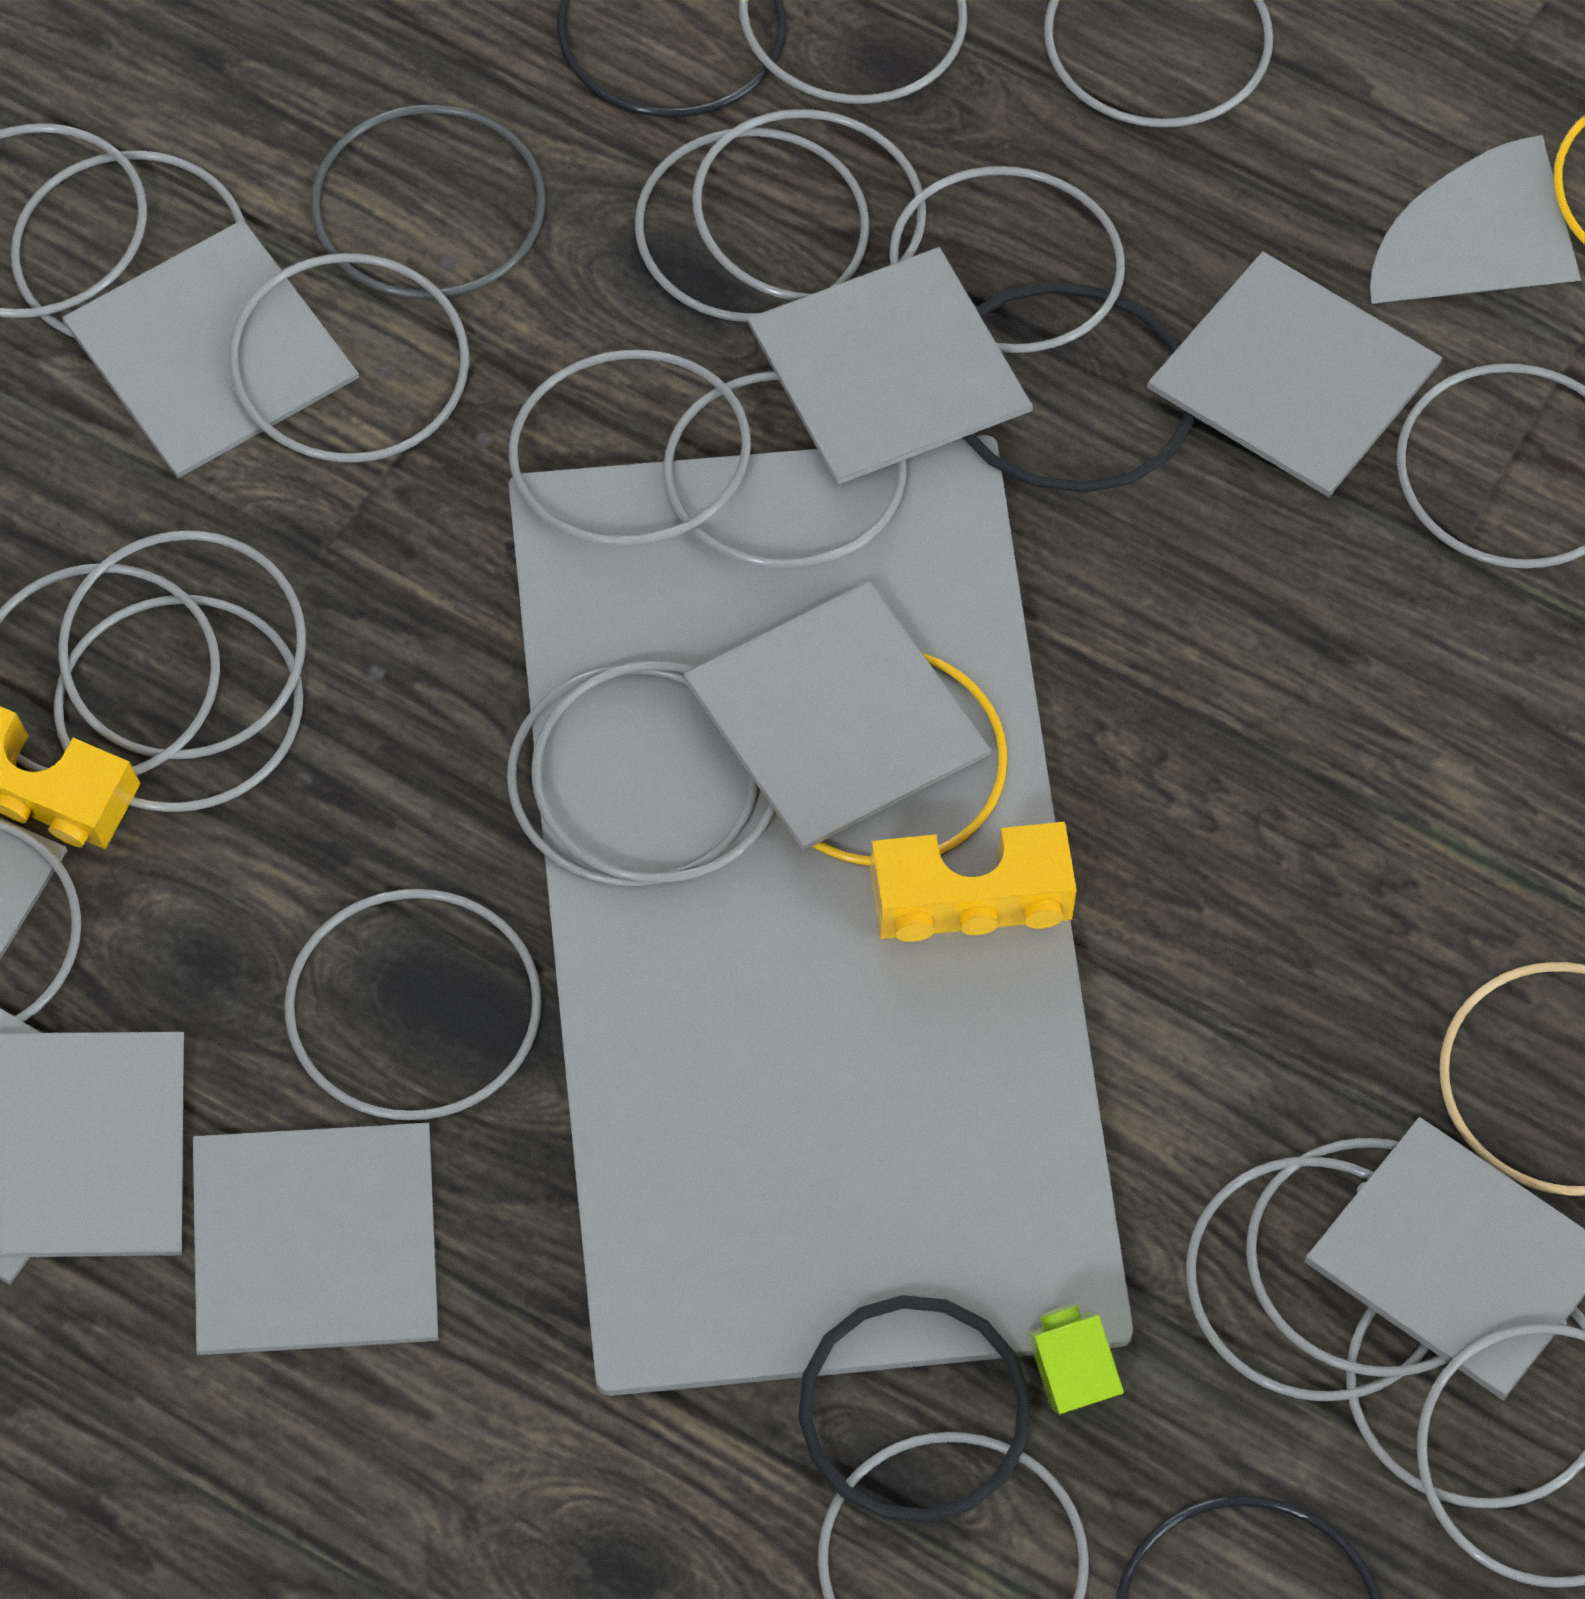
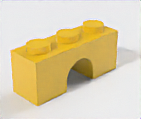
(77, 796)
(924, 897)

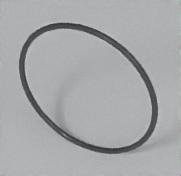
(429, 109)

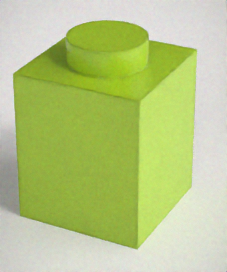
(1074, 1359)

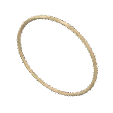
(1445, 1076)

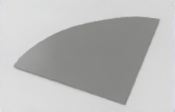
(1479, 230)

